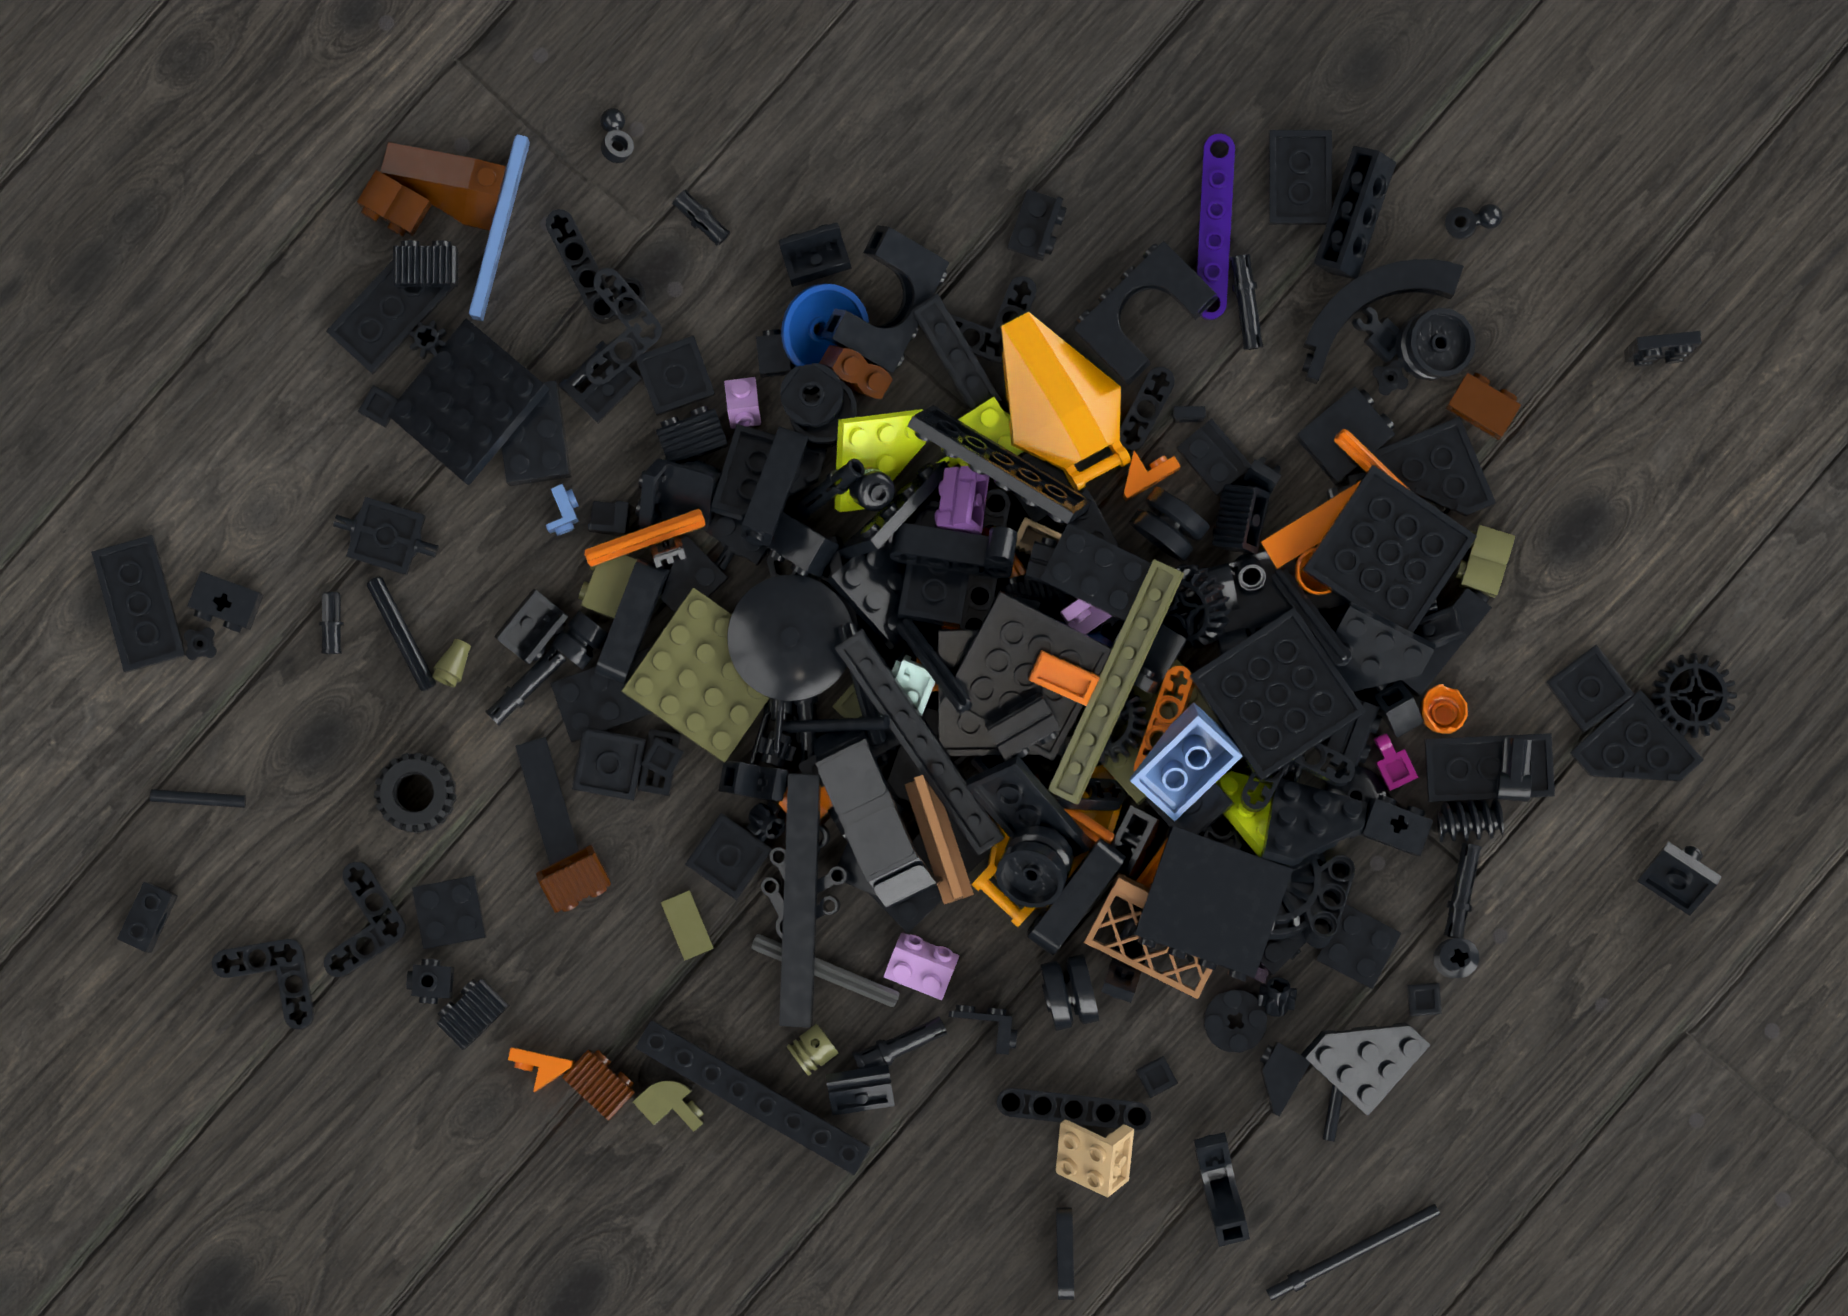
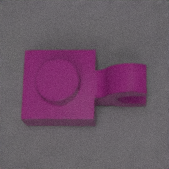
(1395, 766)

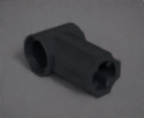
(1514, 778)

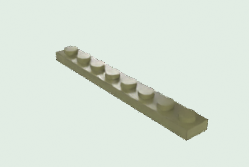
(1116, 681)

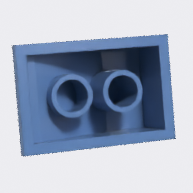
(1186, 762)

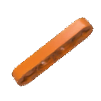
(1157, 722)

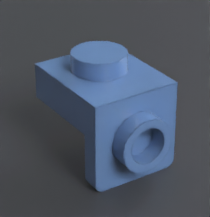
(566, 502)

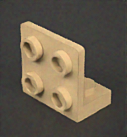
(1095, 1160)

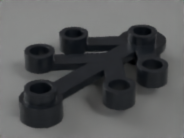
(823, 883)

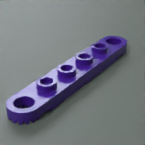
(1216, 221)

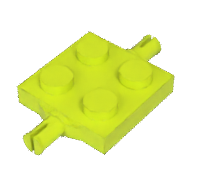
(991, 422)

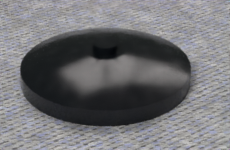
(787, 637)

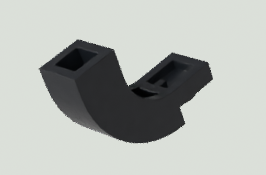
(1122, 978)
(1221, 1189)

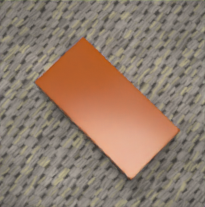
(1063, 678)

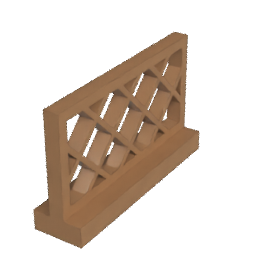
(939, 841)
(1136, 894)

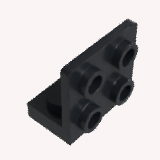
(1159, 659)

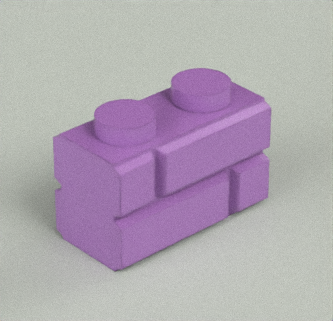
(962, 500)

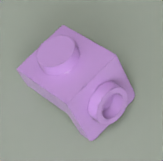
(742, 402)

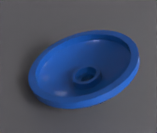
(813, 307)

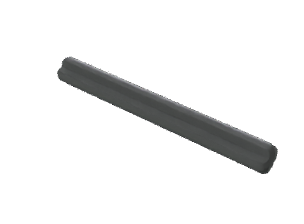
(833, 973)

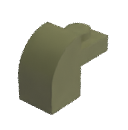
(665, 1096)

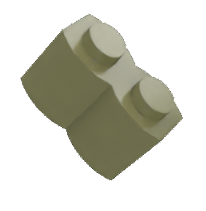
(1486, 561)

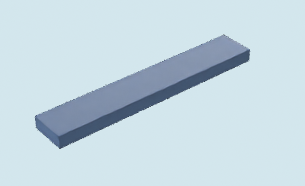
(499, 227)

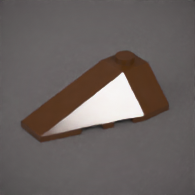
(451, 182)

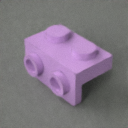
(921, 965)

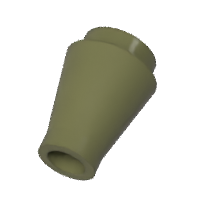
(452, 664)

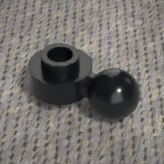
(613, 122)
(1488, 217)

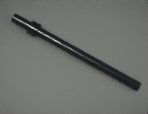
(1298, 1280)

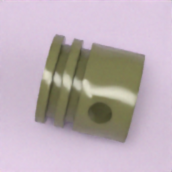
(806, 1052)

